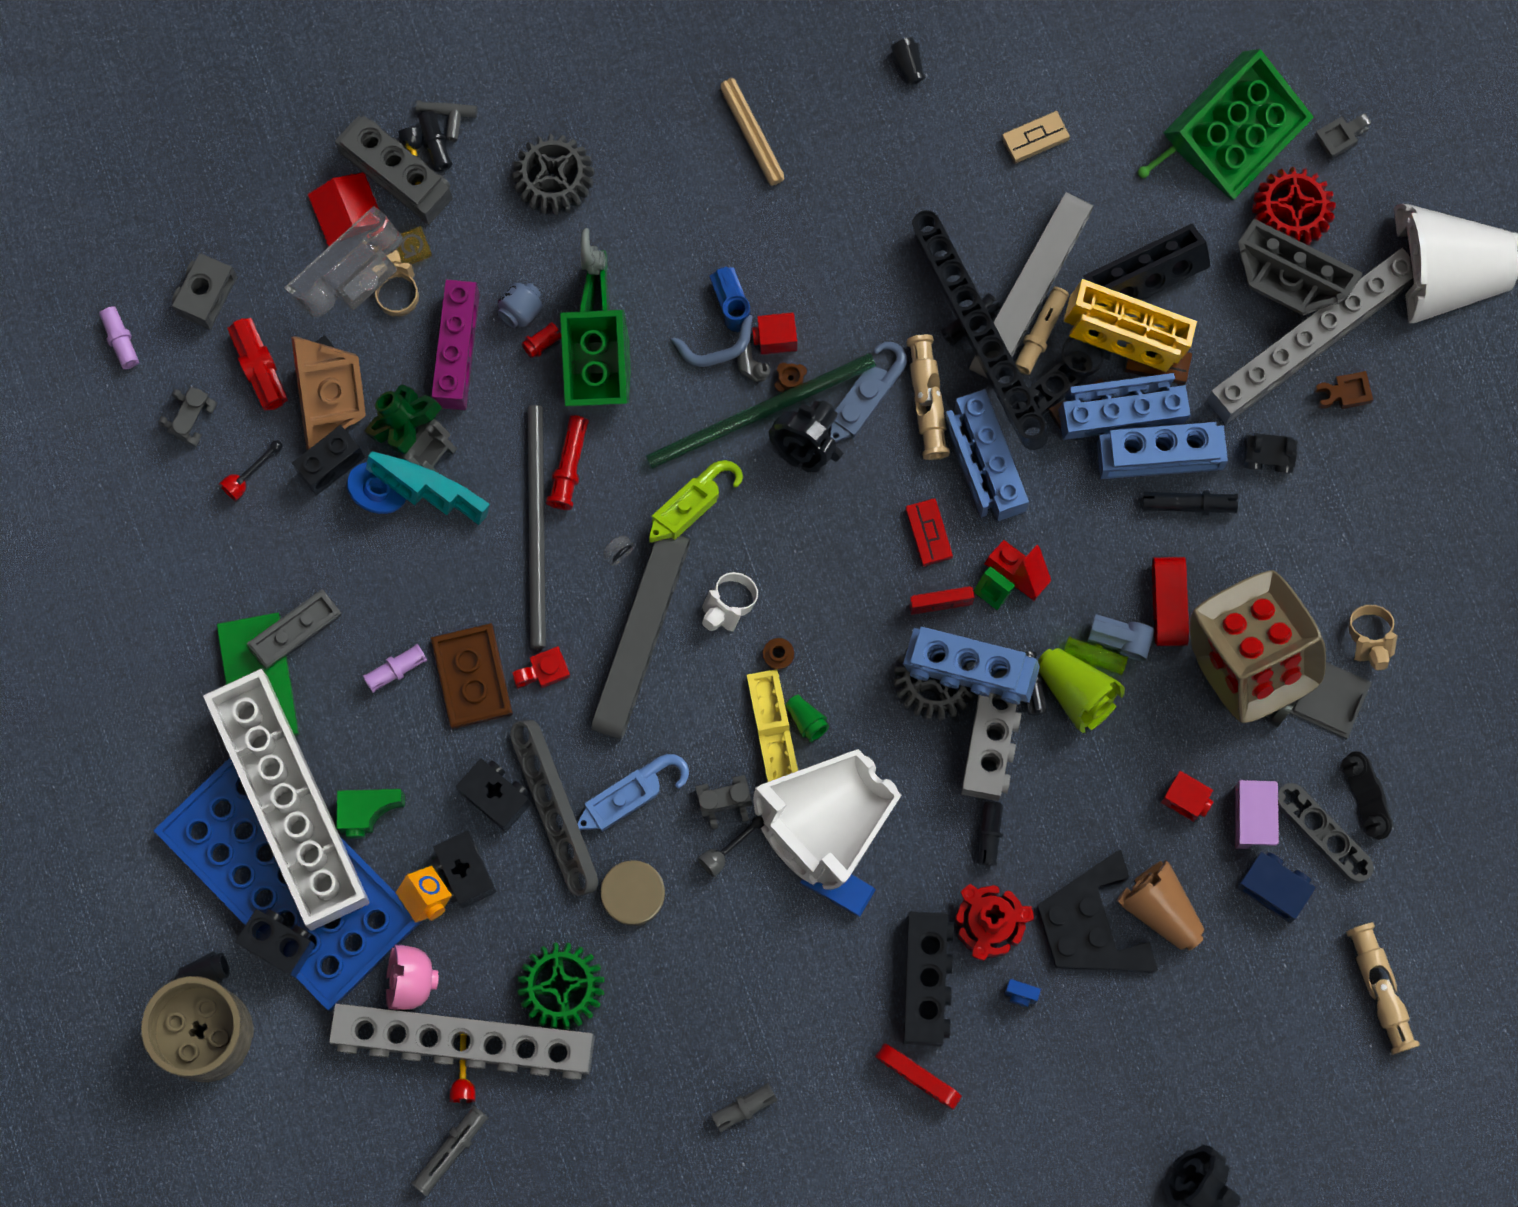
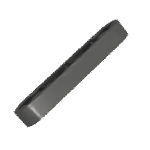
(1328, 829)

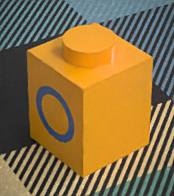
(424, 894)

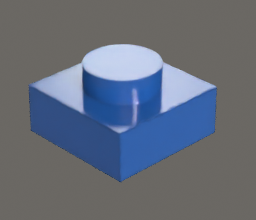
(1022, 993)

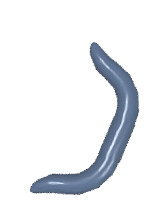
(719, 356)

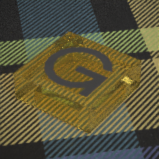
(414, 246)

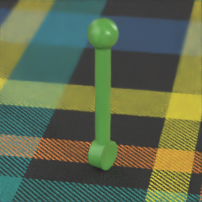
(1143, 171)

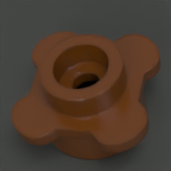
(786, 370)

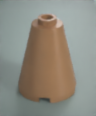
(1164, 906)

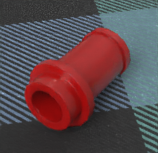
(541, 340)

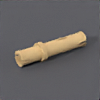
(1035, 342)

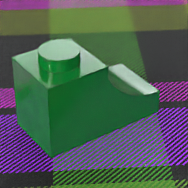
(362, 808)

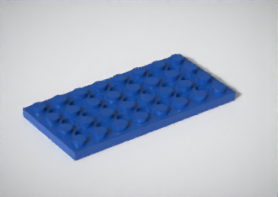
(265, 876)

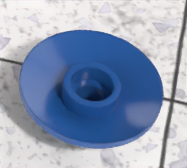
(371, 492)

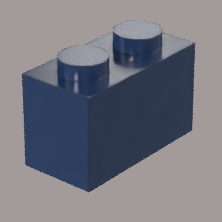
(1276, 886)

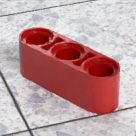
(1170, 601)

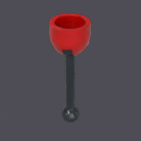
(235, 485)

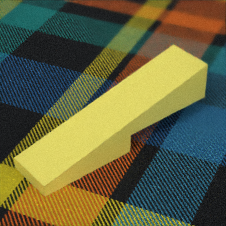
(772, 724)

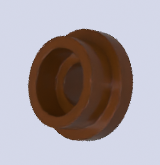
(778, 663)

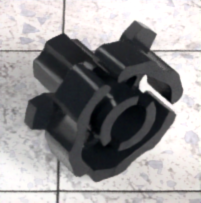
(804, 433)
(1202, 1182)

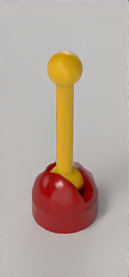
(462, 1087)

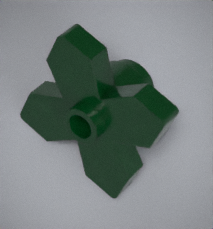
(399, 416)

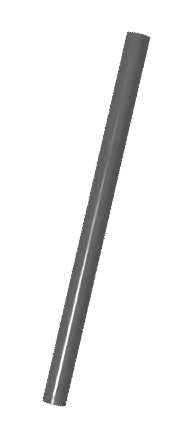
(536, 527)

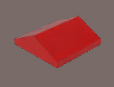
(341, 204)

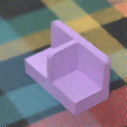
(1256, 813)

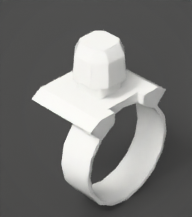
(720, 614)

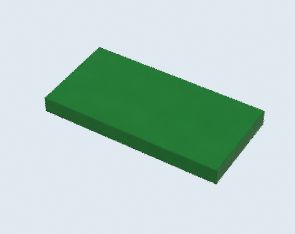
(240, 661)

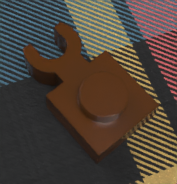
(1349, 390)

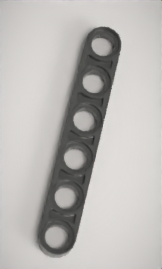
(558, 804)

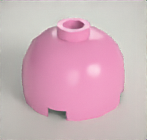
(409, 978)

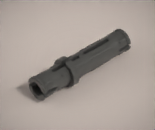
(474, 1118)

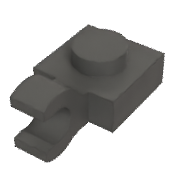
(1340, 136)

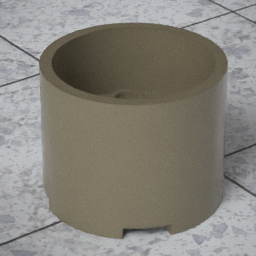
(174, 1019)

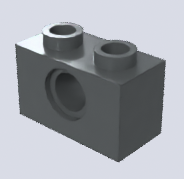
(206, 307)

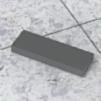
(293, 629)

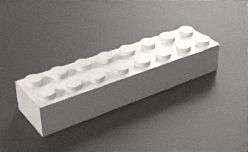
(286, 800)

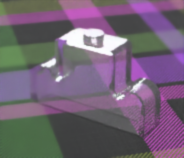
(349, 267)

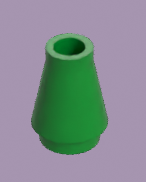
(808, 720)

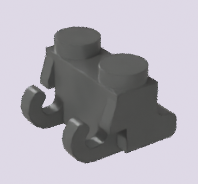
(188, 414)
(429, 445)
(724, 799)

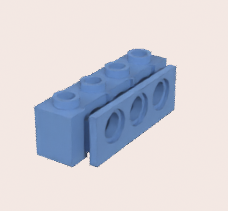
(1135, 411)
(991, 454)
(1149, 460)
(959, 651)

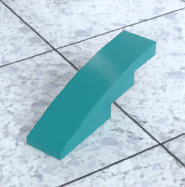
(417, 482)

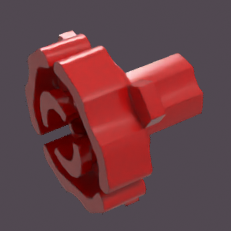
(1006, 908)

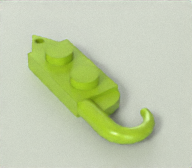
(691, 502)

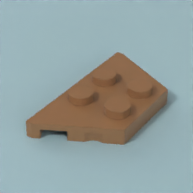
(327, 388)

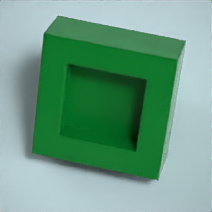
(993, 588)

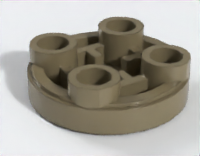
(633, 893)

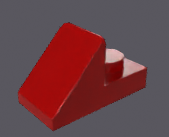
(1025, 572)

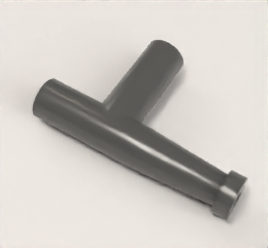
(454, 111)

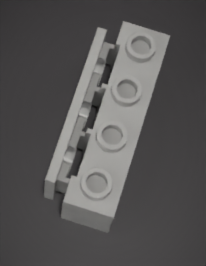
(976, 780)

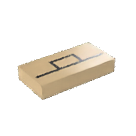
(1035, 137)

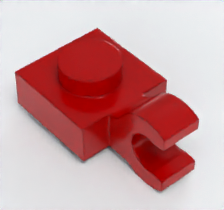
(546, 667)

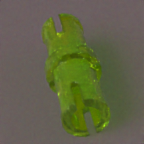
(1096, 655)

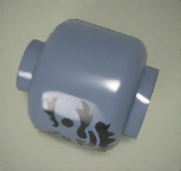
(519, 304)

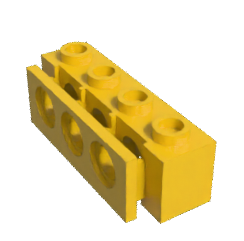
(1138, 331)

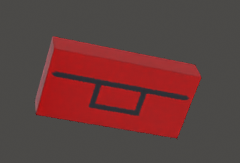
(929, 532)
(941, 600)

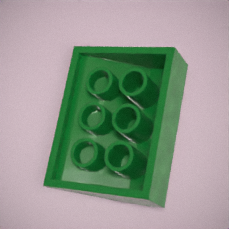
(1239, 123)

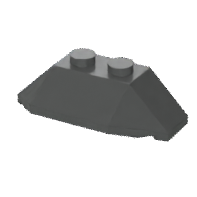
(1293, 271)

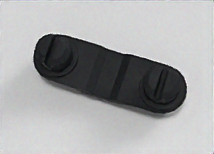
(1369, 795)

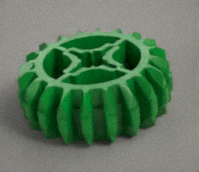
(575, 984)

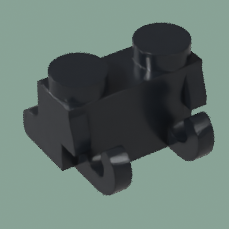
(1270, 450)

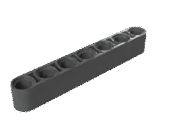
(640, 636)

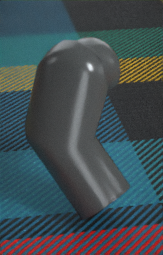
(751, 368)

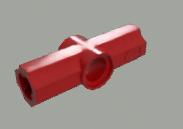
(257, 364)

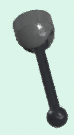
(714, 860)

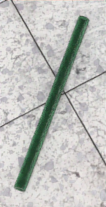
(761, 410)

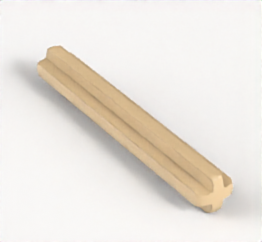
(752, 131)

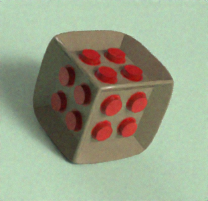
(1258, 646)

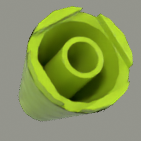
(1079, 688)

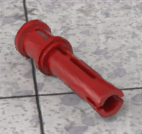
(565, 476)

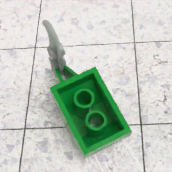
(595, 341)

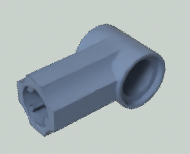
(1129, 639)

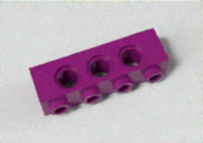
(456, 344)

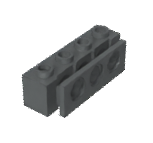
(423, 199)

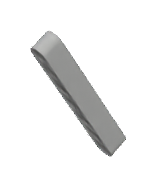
(1039, 274)

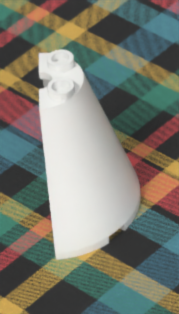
(1454, 261)
(825, 816)

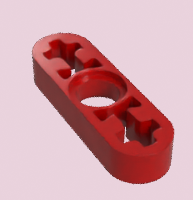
(918, 1076)

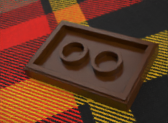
(471, 676)

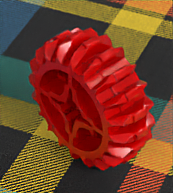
(1316, 203)

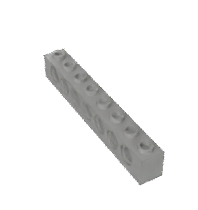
(1311, 338)
(349, 1018)

